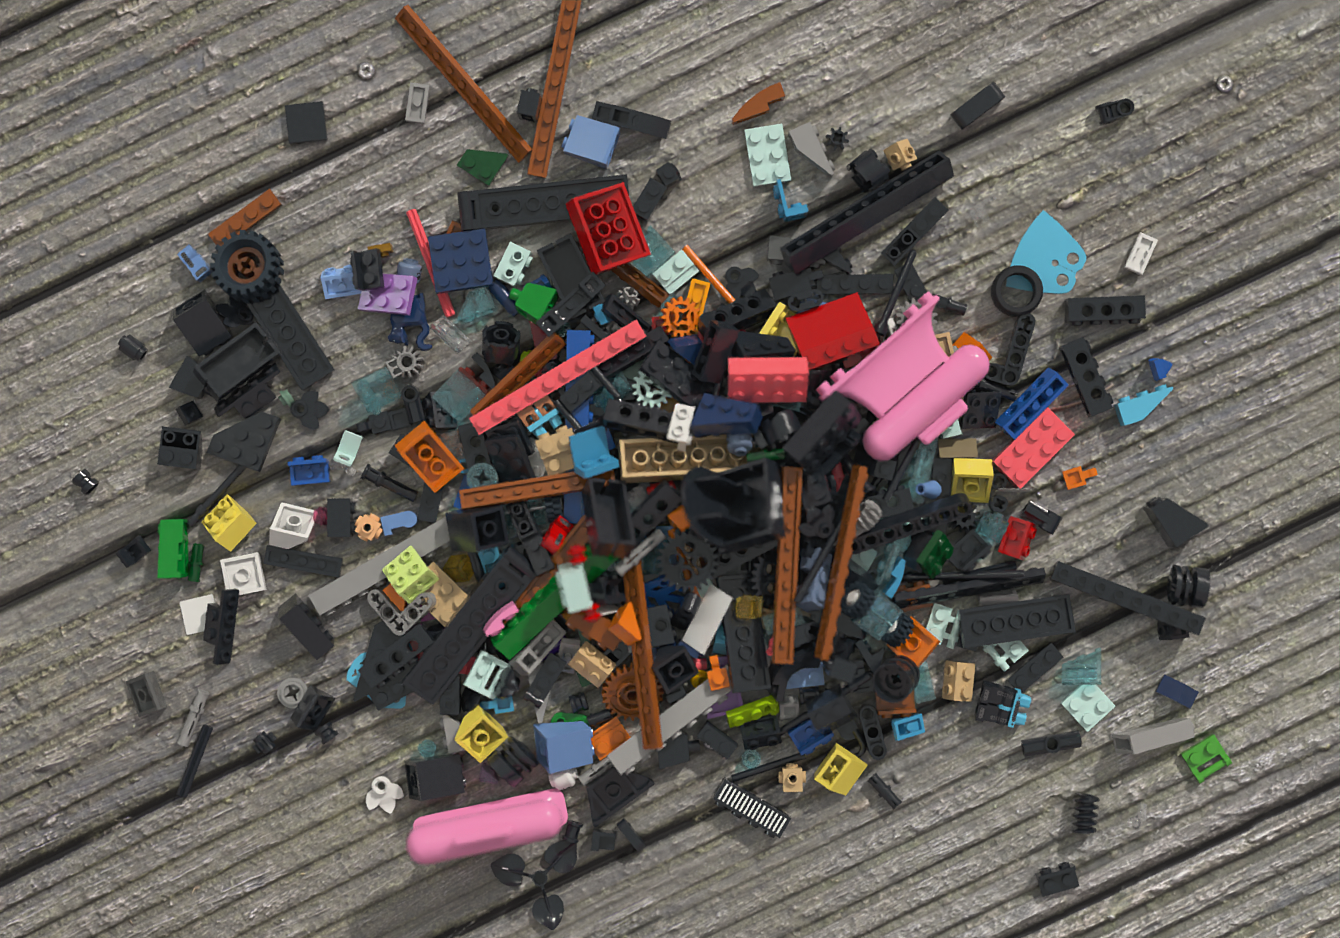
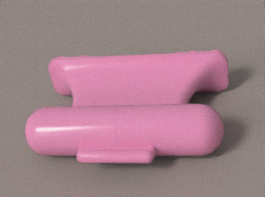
(910, 384)
(487, 826)

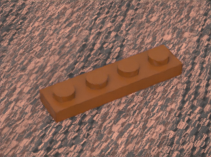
(246, 217)

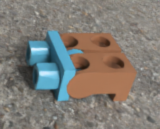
(537, 415)

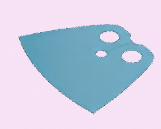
(1039, 247)

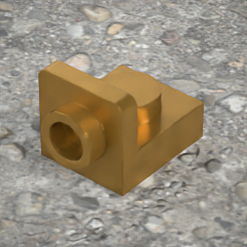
(385, 249)

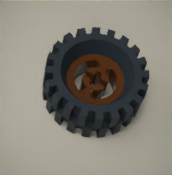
(236, 255)

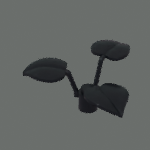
(506, 686)
(510, 870)

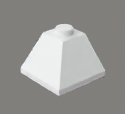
(291, 526)

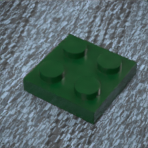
(935, 554)

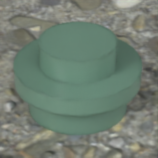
(286, 398)

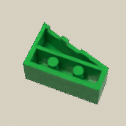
(173, 549)

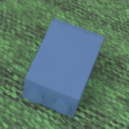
(591, 141)
(563, 745)

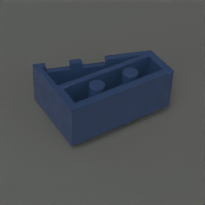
(725, 415)

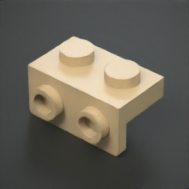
(592, 664)
(958, 681)

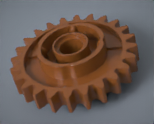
(617, 695)

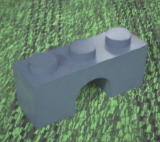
(817, 591)

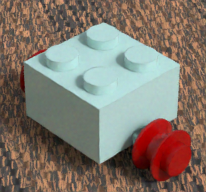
(574, 585)

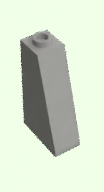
(1153, 736)

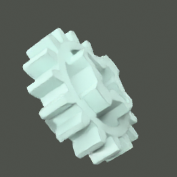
(648, 395)

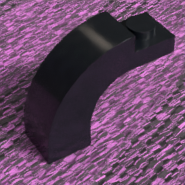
(780, 673)

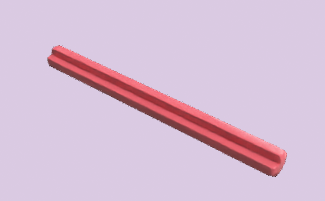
(425, 250)

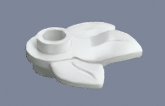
(384, 797)

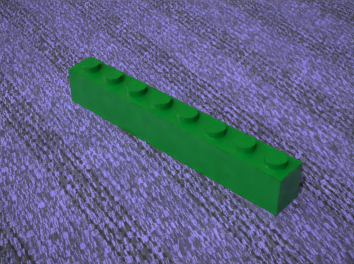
(543, 609)

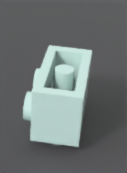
(513, 265)

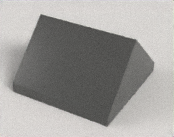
(146, 693)

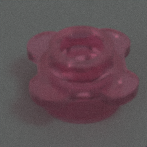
(320, 516)

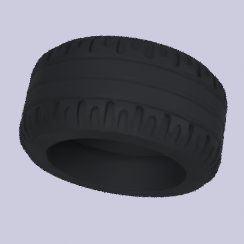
(1035, 282)

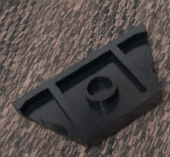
(613, 792)

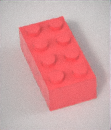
(768, 379)
(1032, 448)

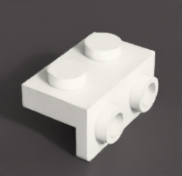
(680, 426)

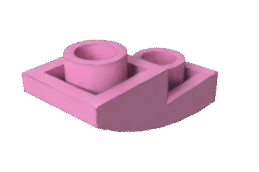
(495, 624)

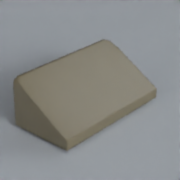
(957, 448)

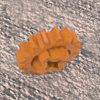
(674, 312)

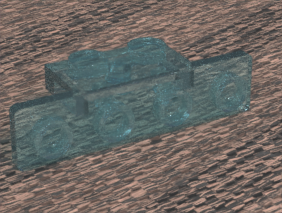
(921, 468)
(891, 552)

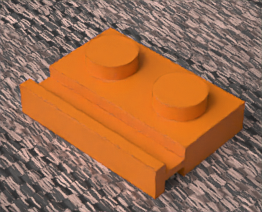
(609, 737)

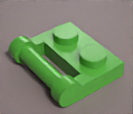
(1203, 752)

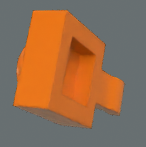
(1076, 477)
(717, 677)

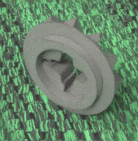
(284, 689)

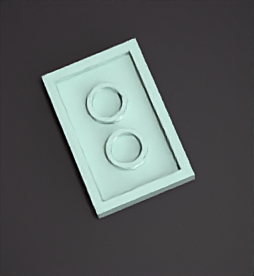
(767, 155)

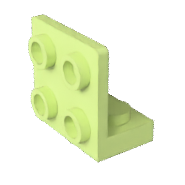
(409, 574)

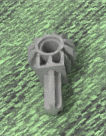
(396, 367)
(869, 516)

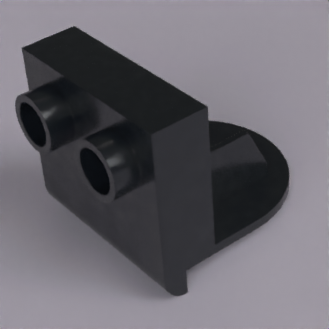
(735, 505)

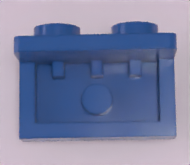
(309, 471)
(807, 737)

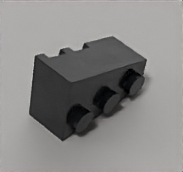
(761, 346)
(305, 626)

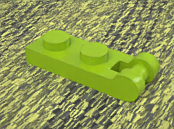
(752, 711)

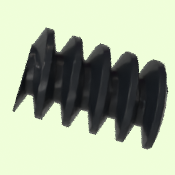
(1086, 813)

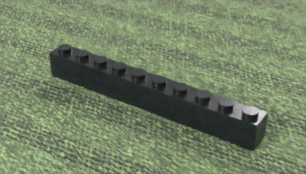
(867, 212)

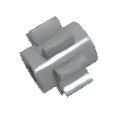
(628, 296)

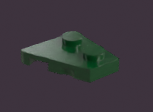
(482, 164)

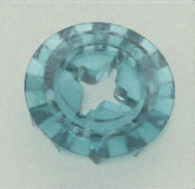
(476, 470)

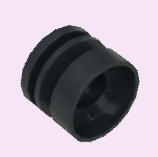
(1188, 586)
(886, 680)
(515, 759)

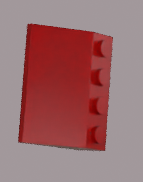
(607, 228)
(832, 331)

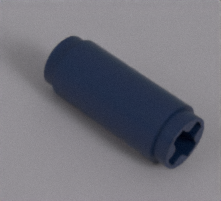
(502, 294)

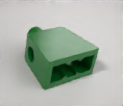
(534, 301)

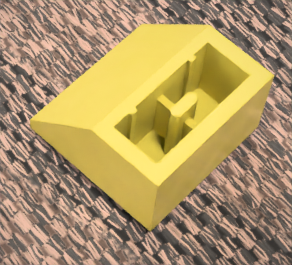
(228, 523)
(839, 770)

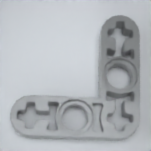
(403, 617)

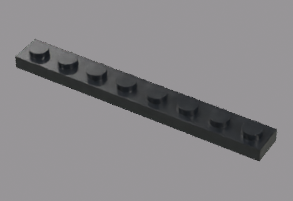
(964, 589)

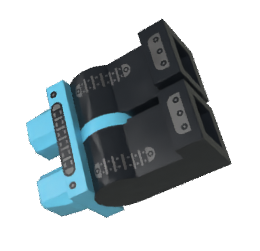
(1001, 704)

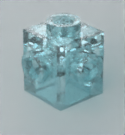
(992, 526)

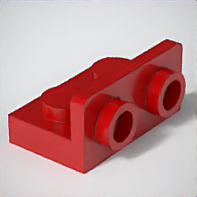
(1017, 538)

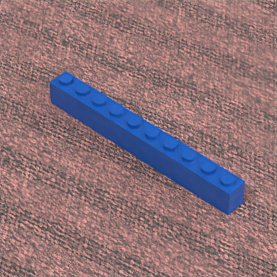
(576, 343)

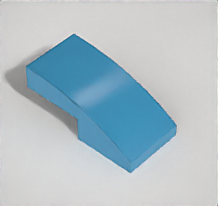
(897, 572)

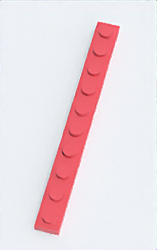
(557, 377)

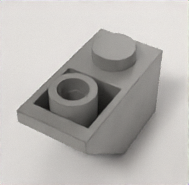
(451, 726)

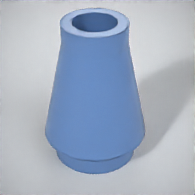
(929, 489)

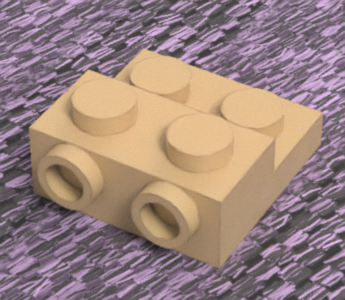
(556, 450)

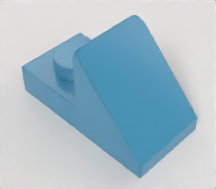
(908, 726)

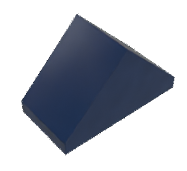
(687, 346)
(1177, 691)

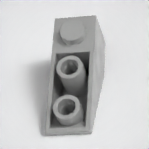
(808, 146)

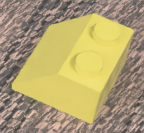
(972, 478)
(480, 734)

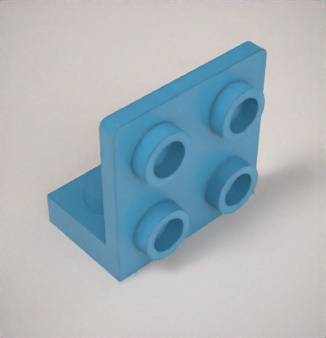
(795, 211)
(591, 453)

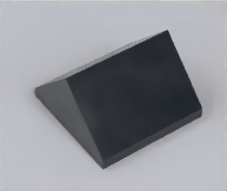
(673, 667)
(312, 709)

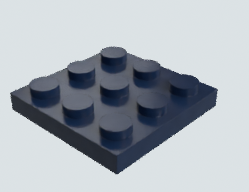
(460, 261)

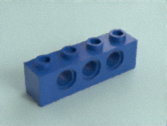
(1031, 403)

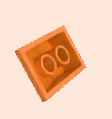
(429, 457)

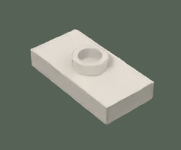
(1140, 253)

